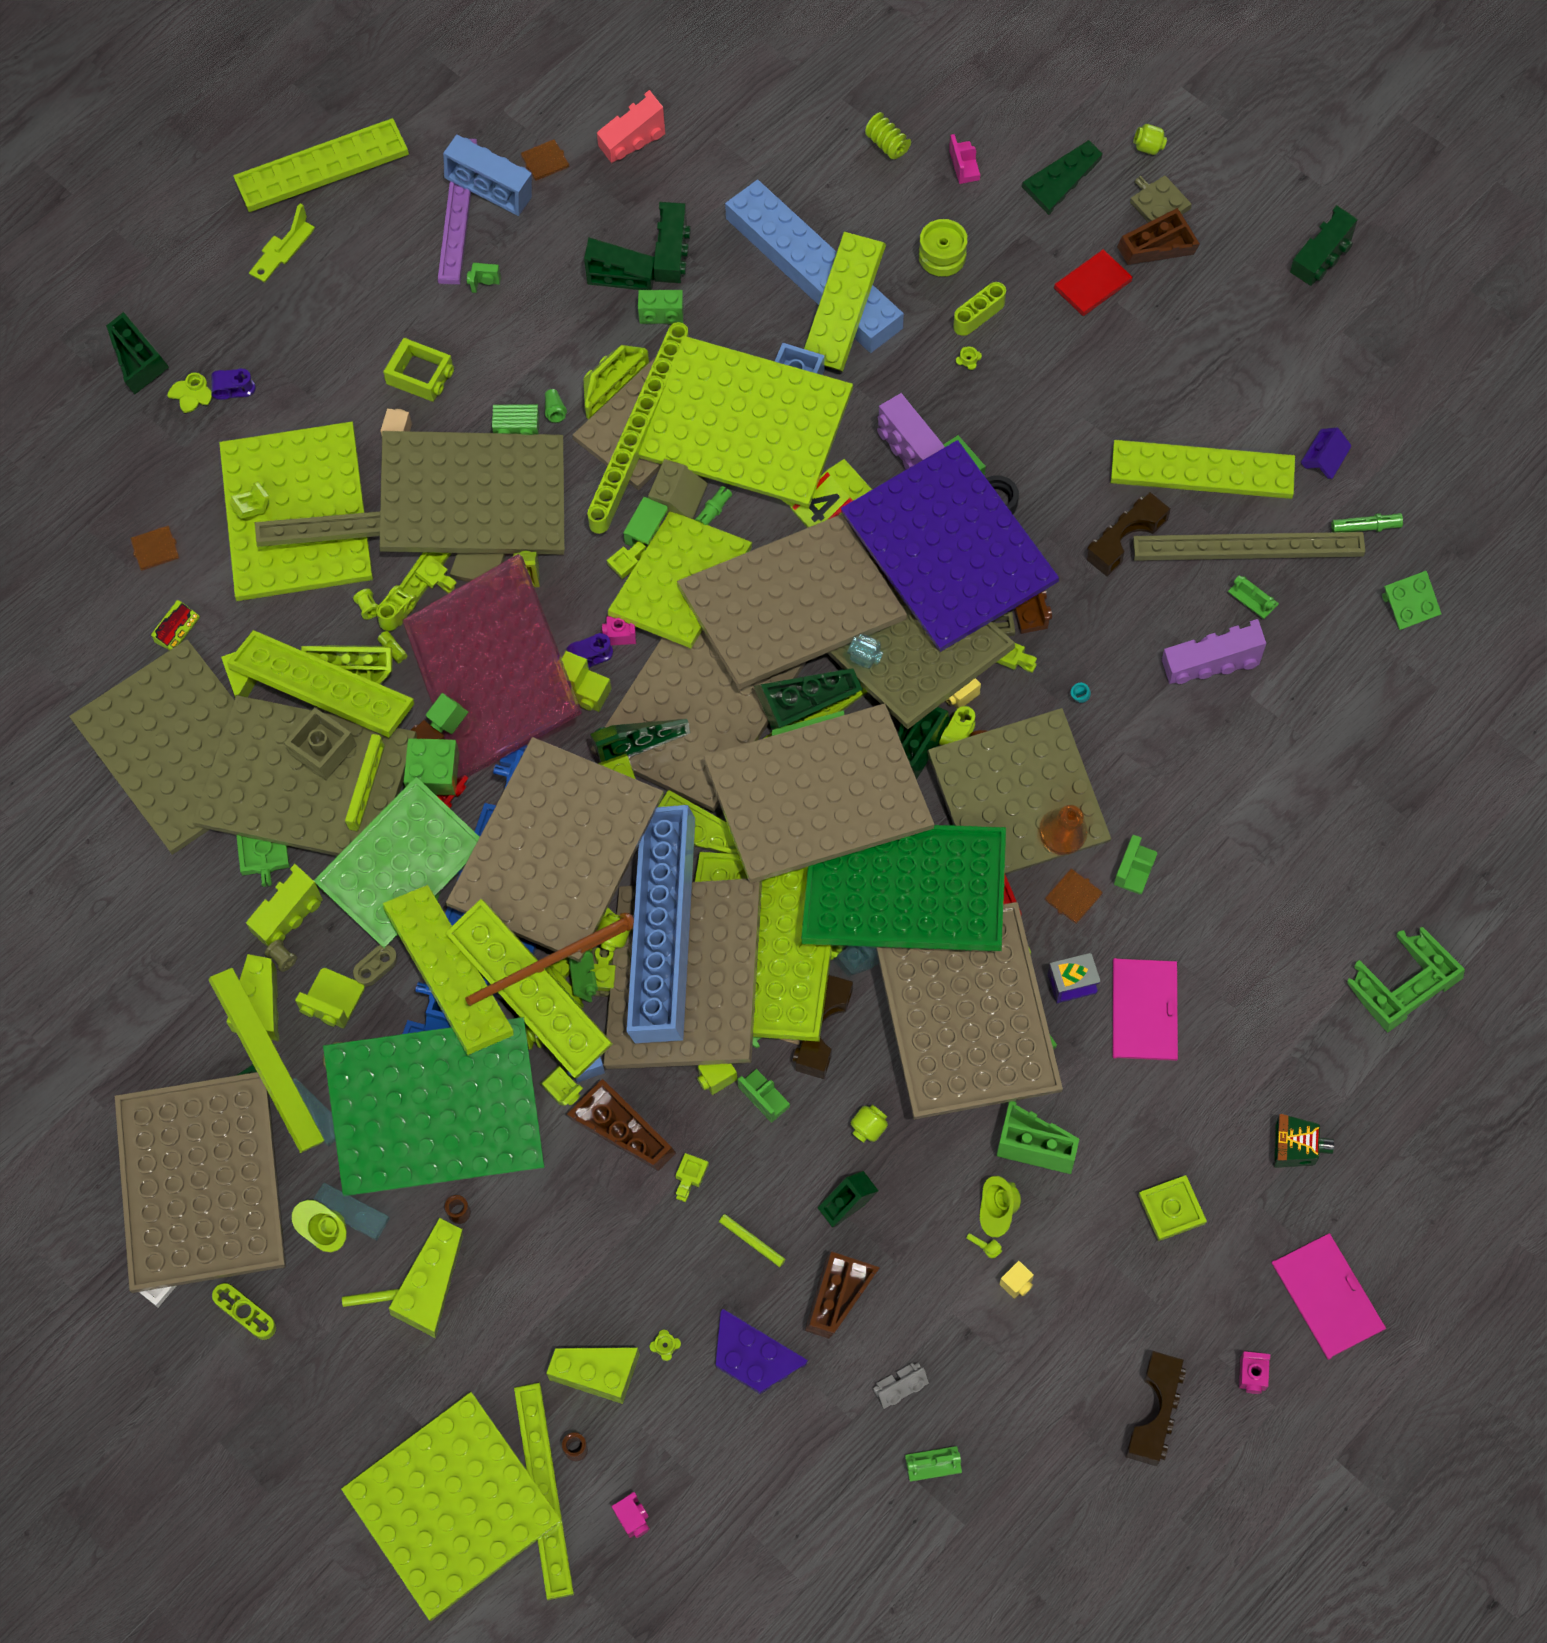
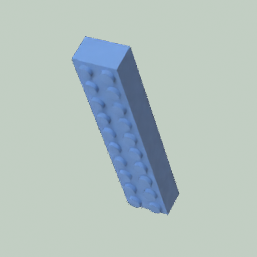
(805, 257)
(661, 927)

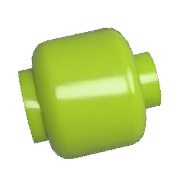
(1149, 139)
(616, 942)
(869, 1123)

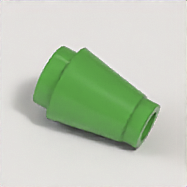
(554, 407)

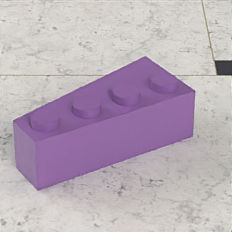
(1215, 654)

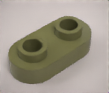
(373, 964)

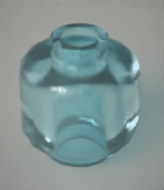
(865, 651)

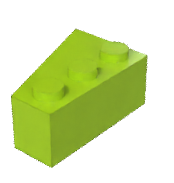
(286, 908)
(260, 985)
(595, 1370)

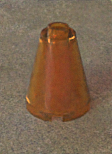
(1063, 830)

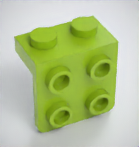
(331, 998)

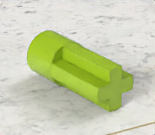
(388, 640)

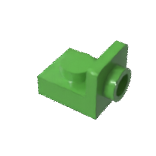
(483, 273)

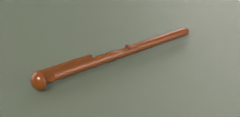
(624, 924)

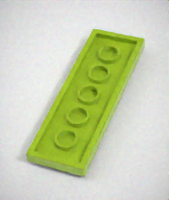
(844, 299)

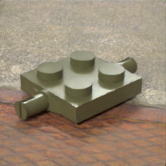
(1158, 198)

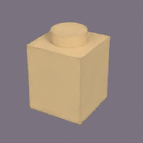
(396, 421)

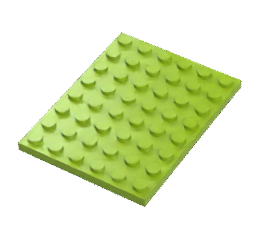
(747, 421)
(305, 477)
(789, 973)

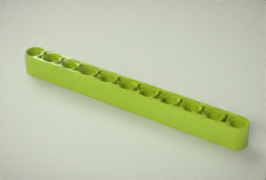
(634, 434)

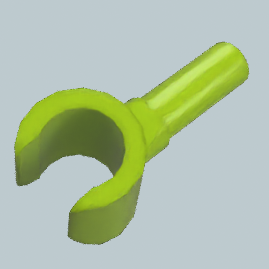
(992, 1249)

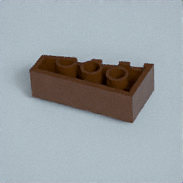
(615, 1121)

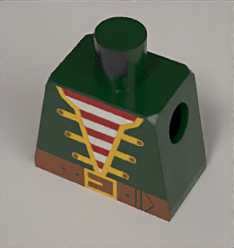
(1298, 1142)

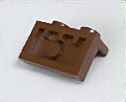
(1033, 614)

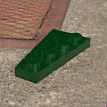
(1057, 179)

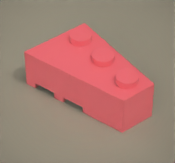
(633, 130)

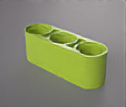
(988, 307)

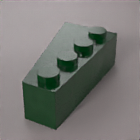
(799, 697)

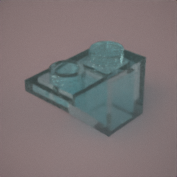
(858, 958)

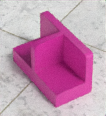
(964, 160)

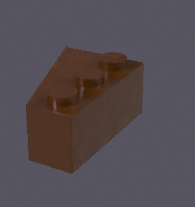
(1159, 240)
(837, 1292)

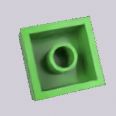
(433, 764)

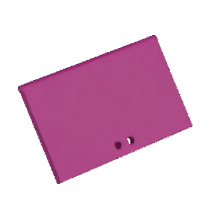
(1141, 1005)
(1324, 1297)

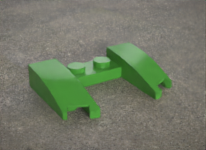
(1438, 974)

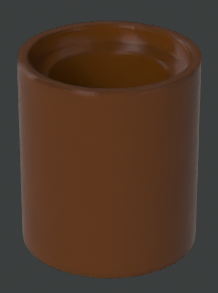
(454, 1201)
(568, 1440)

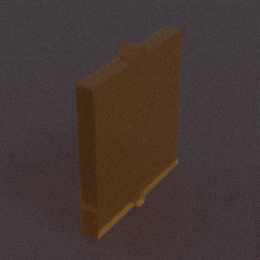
(545, 160)
(154, 548)
(1073, 896)

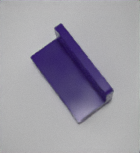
(1327, 451)

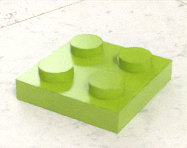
(1172, 1208)

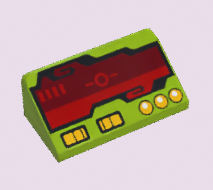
(175, 626)

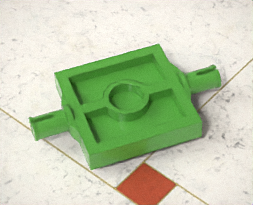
(261, 857)

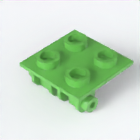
(1412, 600)

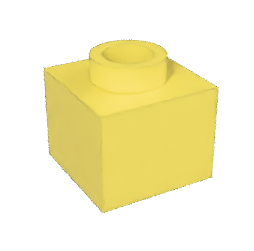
(1017, 1280)

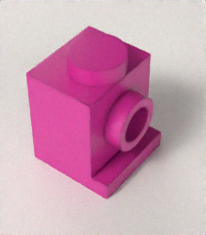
(619, 631)
(1247, 1380)
(631, 1516)

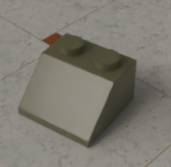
(678, 489)

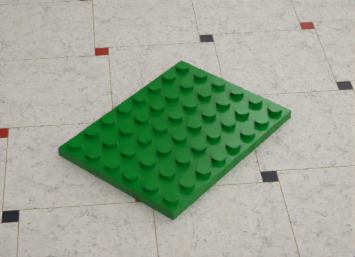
(912, 893)
(430, 1113)

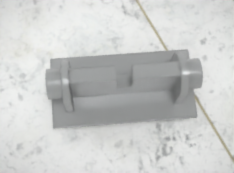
(911, 1380)

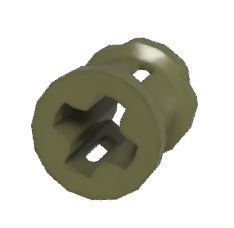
(280, 955)

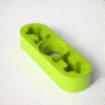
(225, 1306)

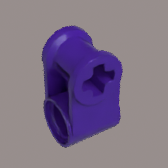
(230, 383)
(590, 649)

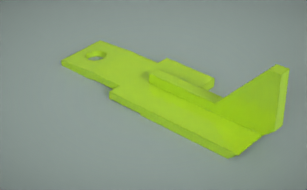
(282, 250)

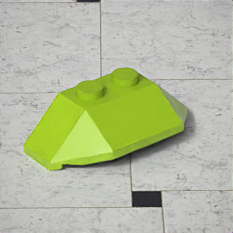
(612, 375)
(366, 661)

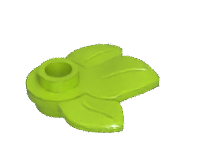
(191, 395)

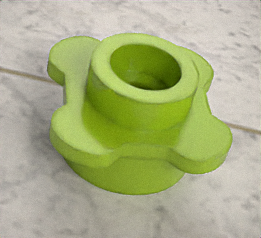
(968, 352)
(665, 1337)

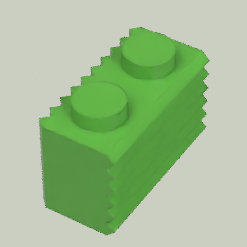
(516, 419)

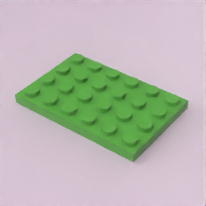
(401, 850)

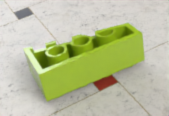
(428, 1282)

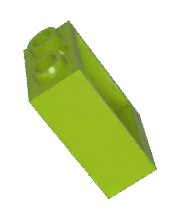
(400, 360)

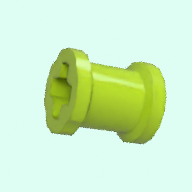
(366, 603)

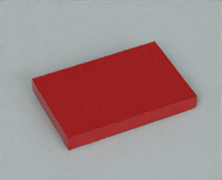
(1093, 282)

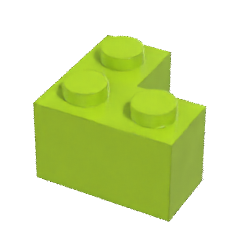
(588, 686)

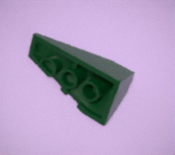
(636, 737)

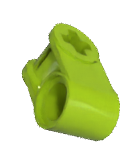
(398, 605)
(959, 730)

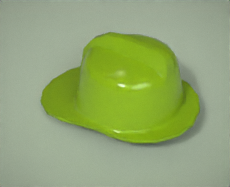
(998, 1205)
(319, 1225)

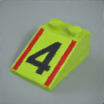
(834, 490)

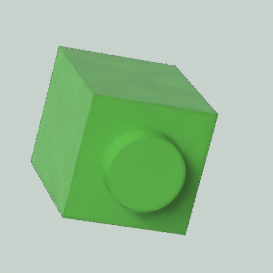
(446, 714)

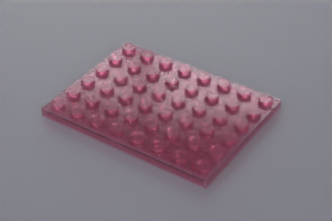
(496, 660)

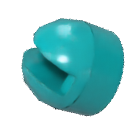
(1080, 689)

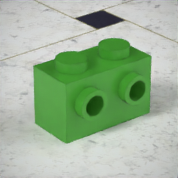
(660, 306)

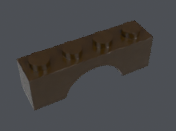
(1146, 516)
(815, 1056)
(1163, 1377)

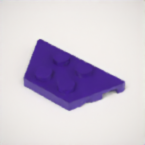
(752, 1355)

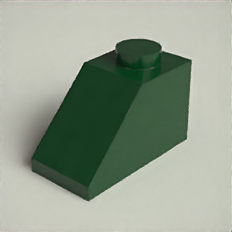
(848, 1198)

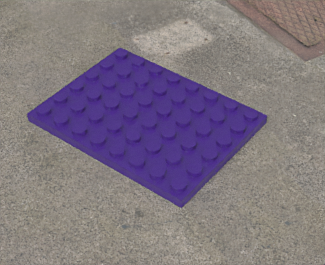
(949, 545)

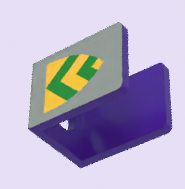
(1073, 978)

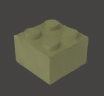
(320, 743)

